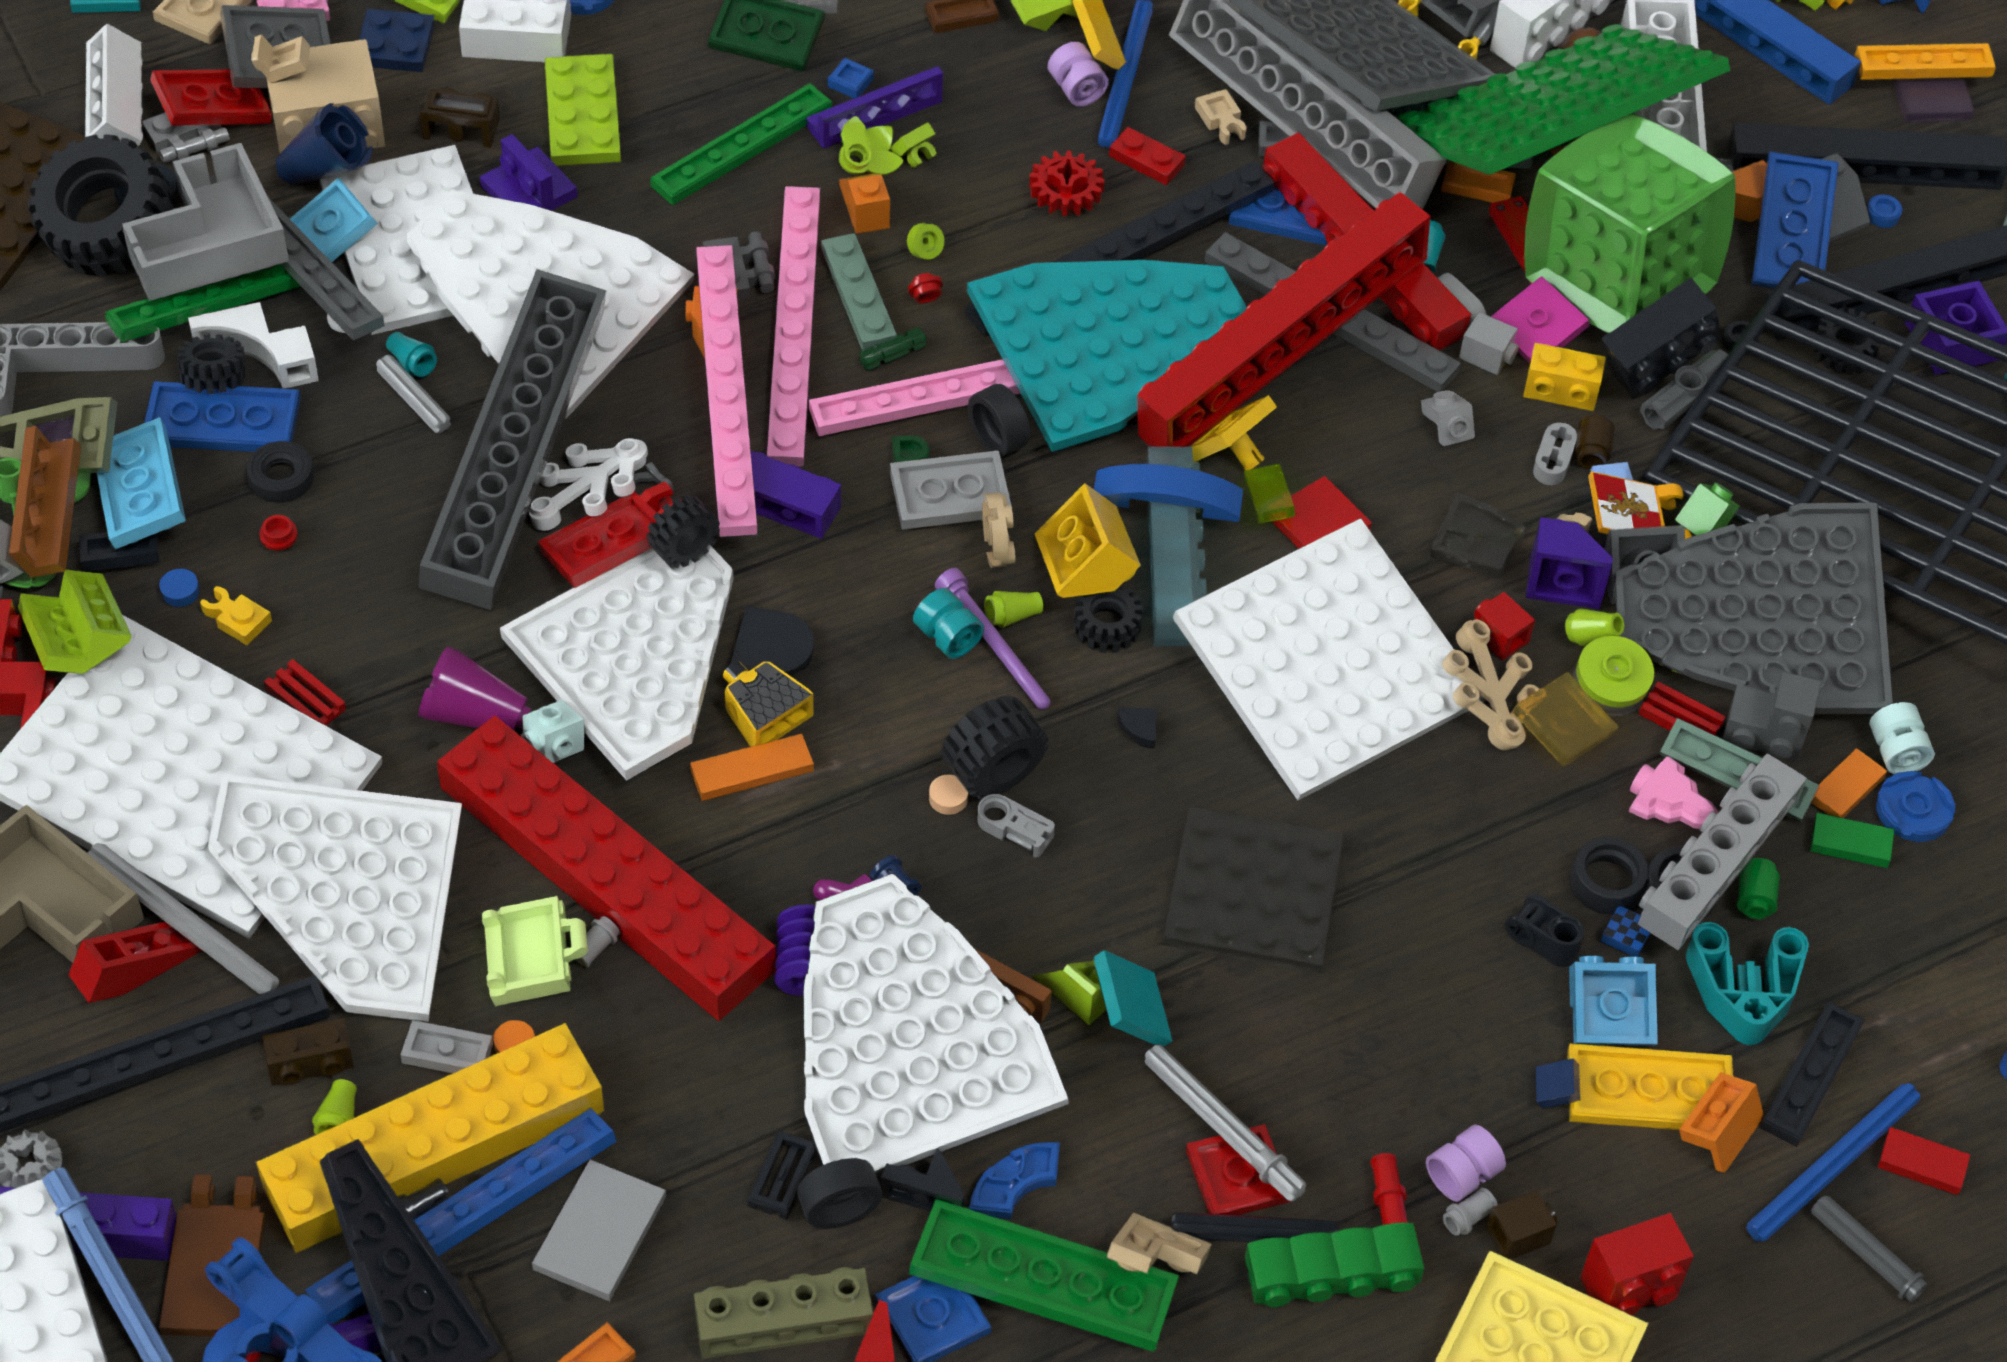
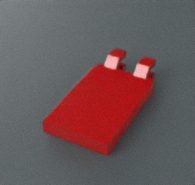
(605, 540)

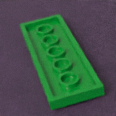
(1042, 1275)

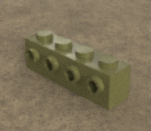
(782, 1312)

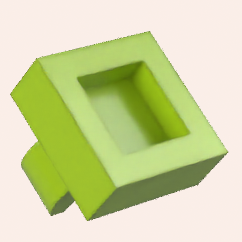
(915, 142)

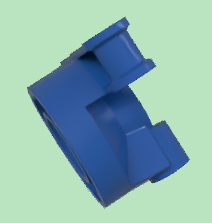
(271, 1316)

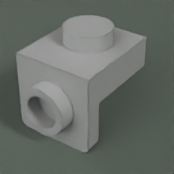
(1451, 415)

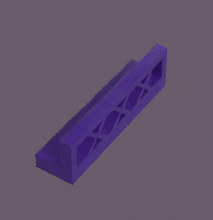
(879, 106)

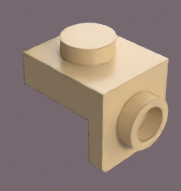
(281, 60)

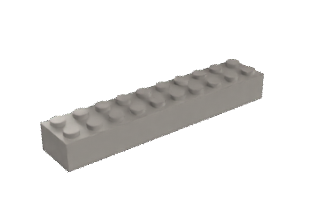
(1362, 145)

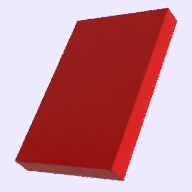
(208, 98)

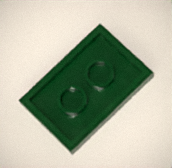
(767, 31)

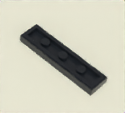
(1812, 1074)

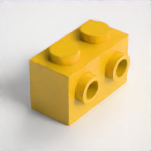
(1564, 376)

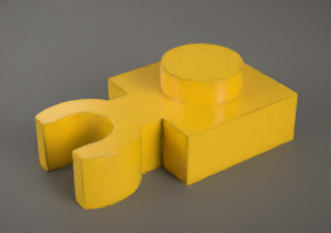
(237, 618)

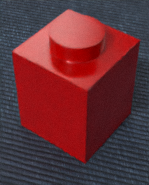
(1508, 624)

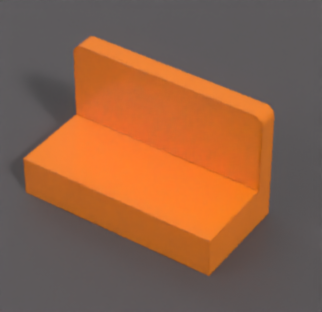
(1724, 1119)

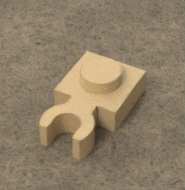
(1221, 112)

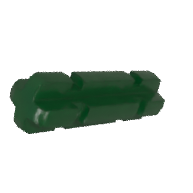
(892, 348)

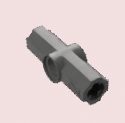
(1682, 391)

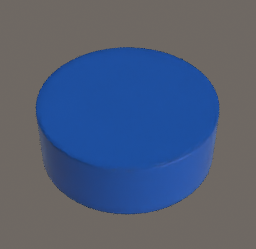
(1884, 211)
(179, 587)

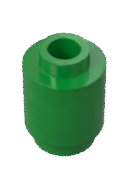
(1758, 888)

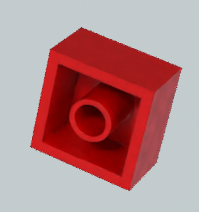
(1638, 1265)

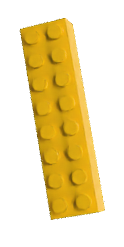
(440, 1129)

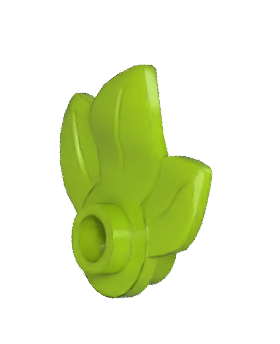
(870, 146)

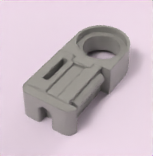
(1018, 825)

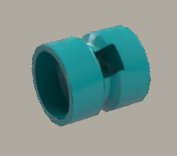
(947, 621)

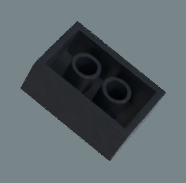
(1662, 338)

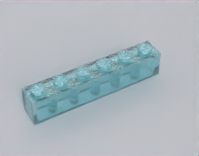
(1173, 553)

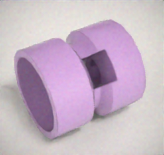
(1077, 74)
(1465, 1163)

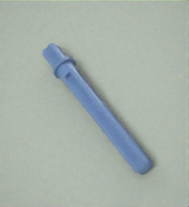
(105, 1266)

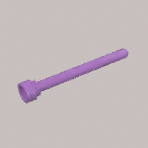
(958, 586)

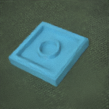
(334, 220)

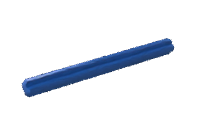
(1125, 75)
(1833, 1162)

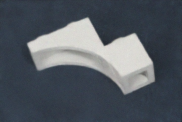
(284, 352)

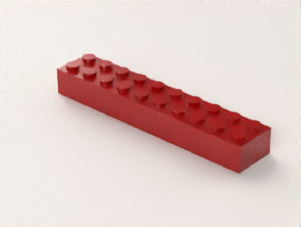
(1283, 324)
(607, 867)

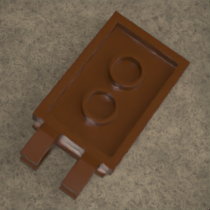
(200, 1237)

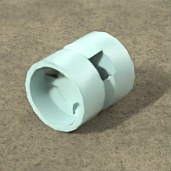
(1902, 738)

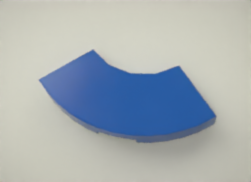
(1015, 1176)

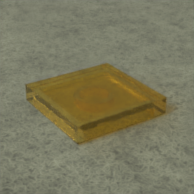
(1565, 719)

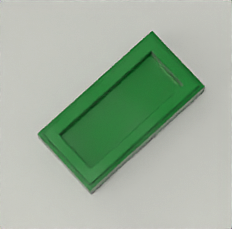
(1852, 840)

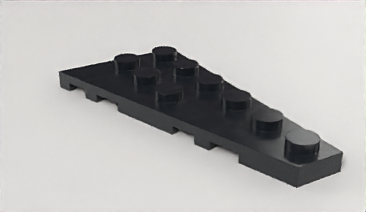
(404, 1282)

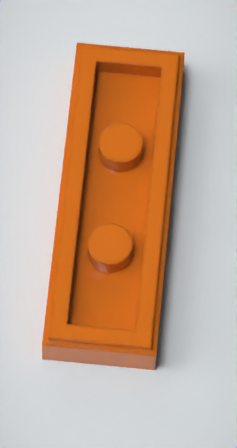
(751, 767)

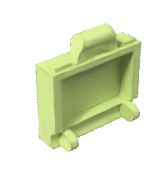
(530, 950)

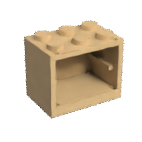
(333, 75)

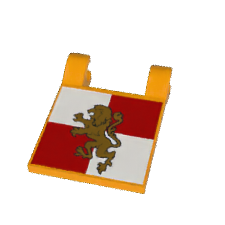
(1630, 503)

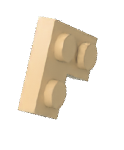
(1145, 1240)

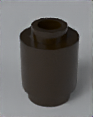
(1594, 441)

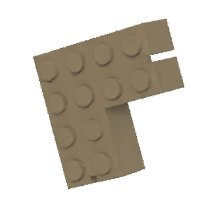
(57, 887)

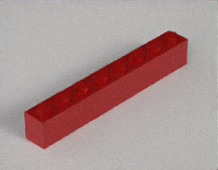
(1333, 208)

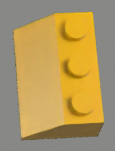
(1087, 546)

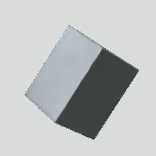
(1635, 544)

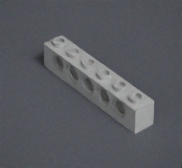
(1721, 850)

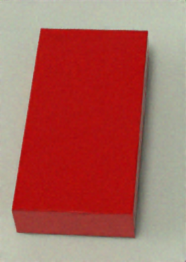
(1924, 1161)

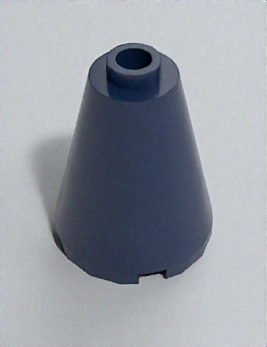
(325, 147)

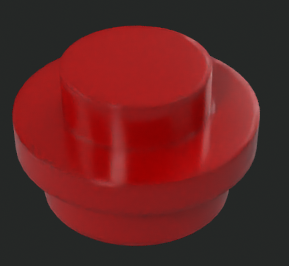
(925, 288)
(278, 533)

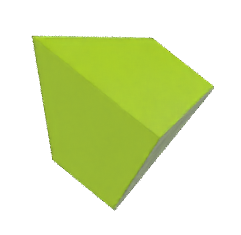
(1077, 988)

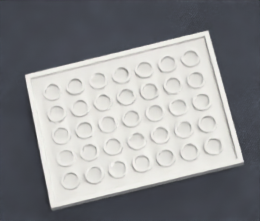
(140, 759)

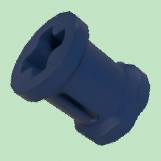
(894, 865)

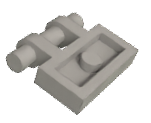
(182, 140)

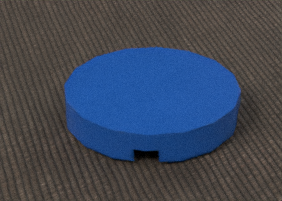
(1915, 806)

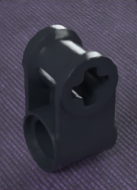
(1545, 929)

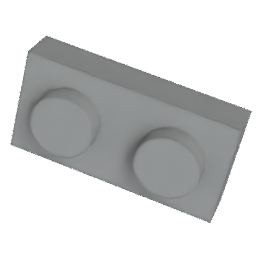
(444, 1047)

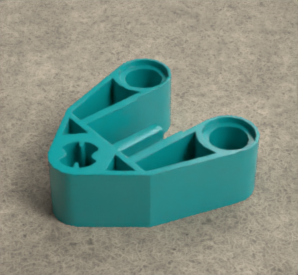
(1747, 1011)

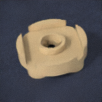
(996, 519)

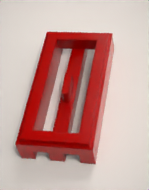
(295, 670)
(1682, 708)

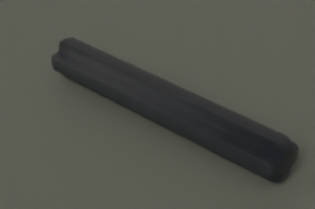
(1246, 1227)

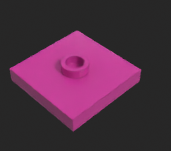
(1542, 318)

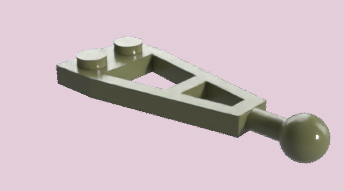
(92, 429)

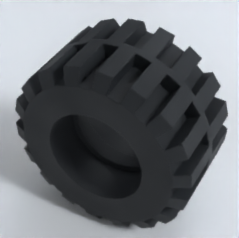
(994, 746)

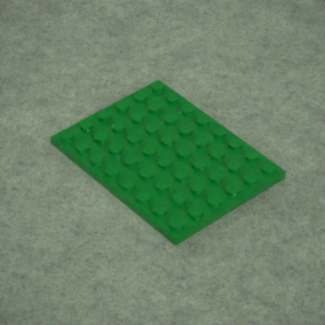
(1560, 97)

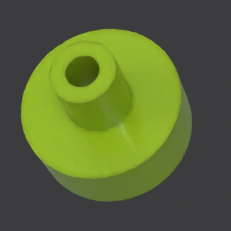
(925, 241)

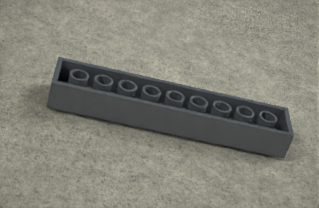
(512, 440)

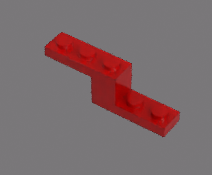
(22, 684)

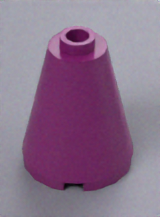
(470, 694)

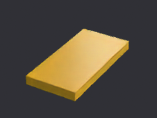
(1641, 1085)

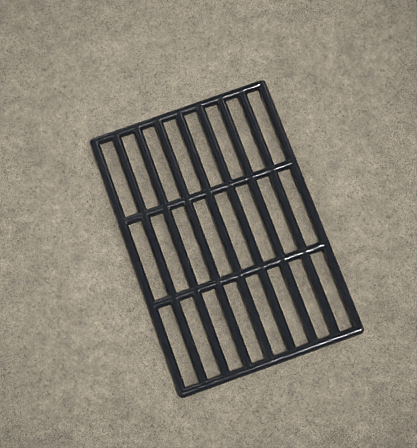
(1857, 426)

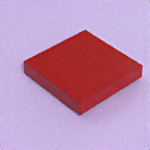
(1318, 512)
(1228, 1180)

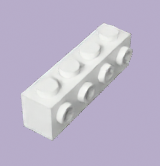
(113, 85)

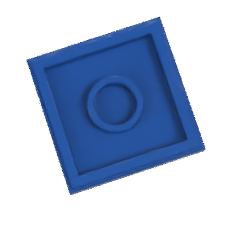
(932, 1318)

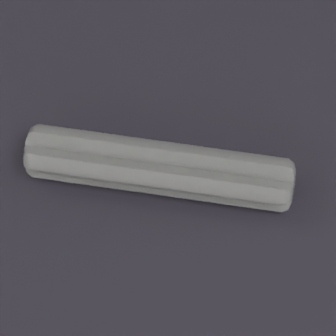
(413, 394)

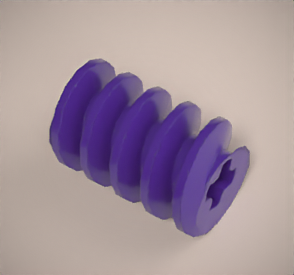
(792, 951)

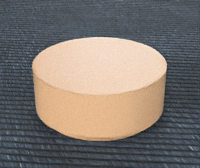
(947, 795)

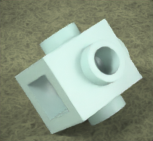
(554, 731)

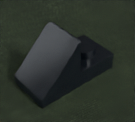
(920, 1190)

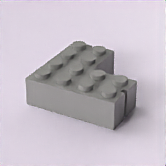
(216, 234)

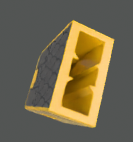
(765, 701)

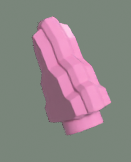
(1669, 795)

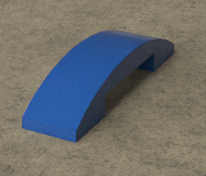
(1171, 486)

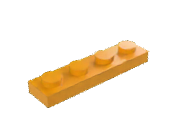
(1925, 61)

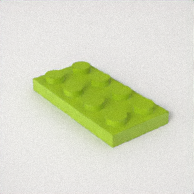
(582, 109)

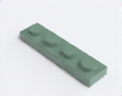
(857, 290)
(1721, 761)

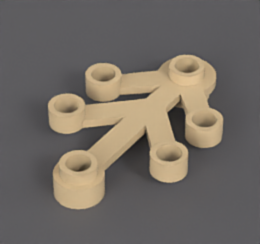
(1504, 727)

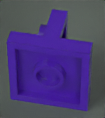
(528, 178)

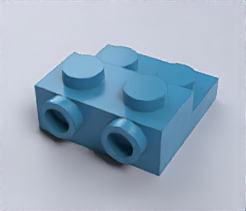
(1613, 1002)

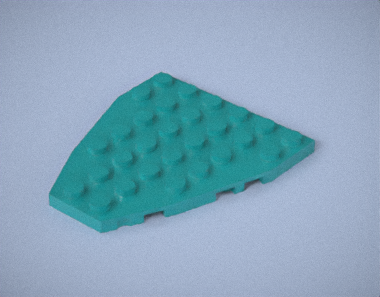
(1096, 333)

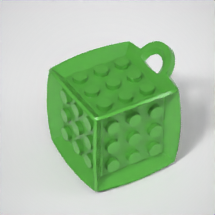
(1628, 219)

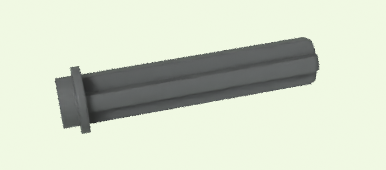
(1869, 1249)

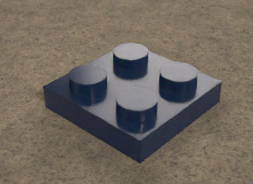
(398, 39)

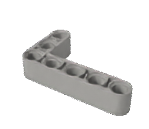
(69, 348)

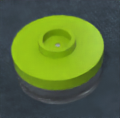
(1615, 674)

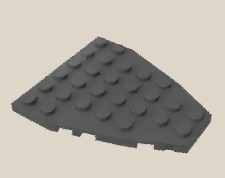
(1770, 600)

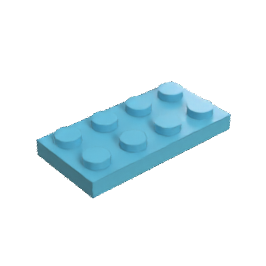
(141, 485)

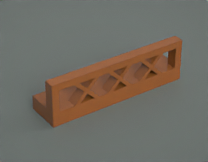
(44, 503)

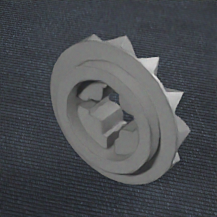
(45, 1153)

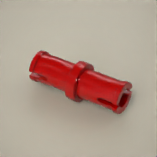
(1389, 1192)

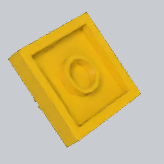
(1233, 433)

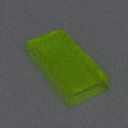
(1269, 493)

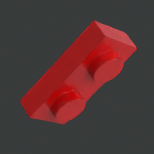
(1147, 156)

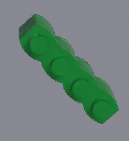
(1339, 1262)

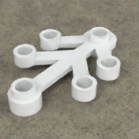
(626, 456)

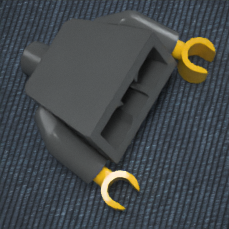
(1468, 17)

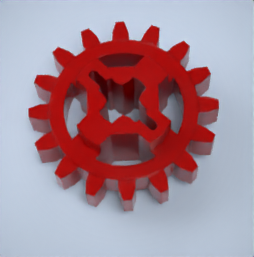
(1050, 180)

